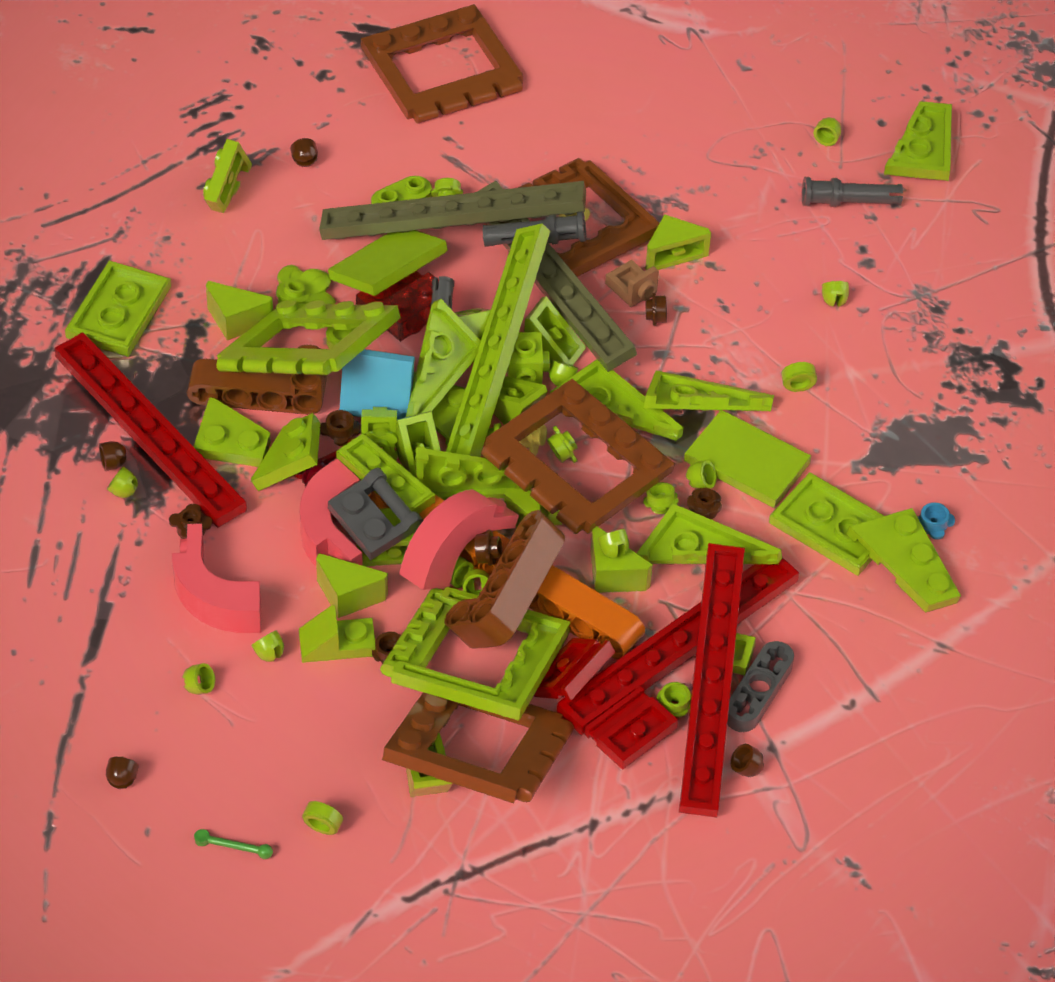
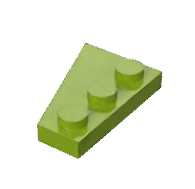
(925, 144)
(453, 472)
(910, 556)

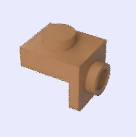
(632, 282)

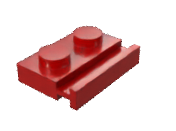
(574, 668)
(631, 727)

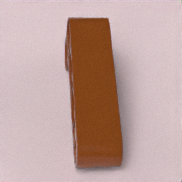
(257, 390)
(511, 586)

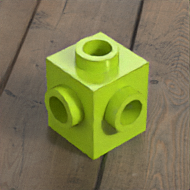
(531, 362)

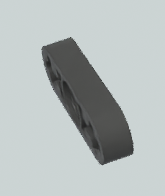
(760, 700)

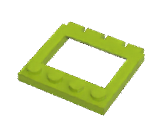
(249, 356)
(522, 677)

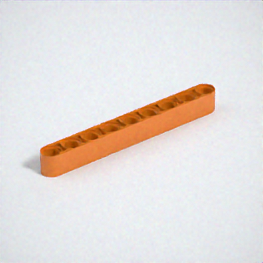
(566, 598)

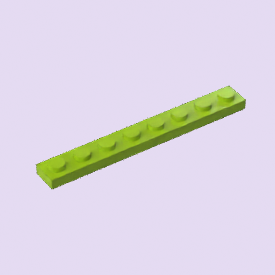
(498, 341)

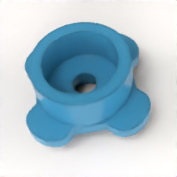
(936, 519)

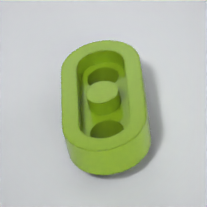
(406, 189)

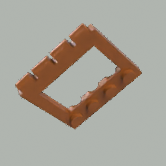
(453, 96)
(611, 240)
(552, 491)
(522, 772)

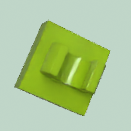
(378, 418)

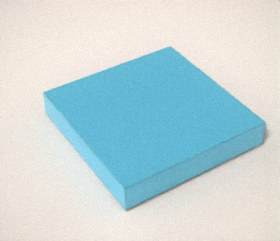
(377, 381)

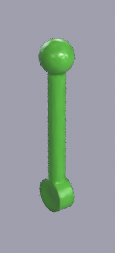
(203, 838)

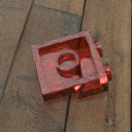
(413, 300)

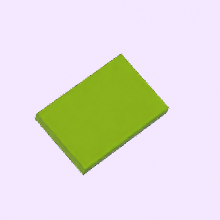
(387, 261)
(119, 307)
(749, 458)
(820, 519)

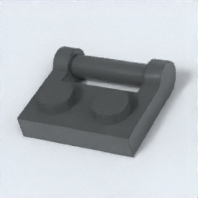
(366, 521)

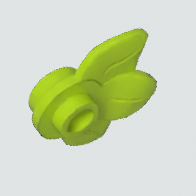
(303, 286)

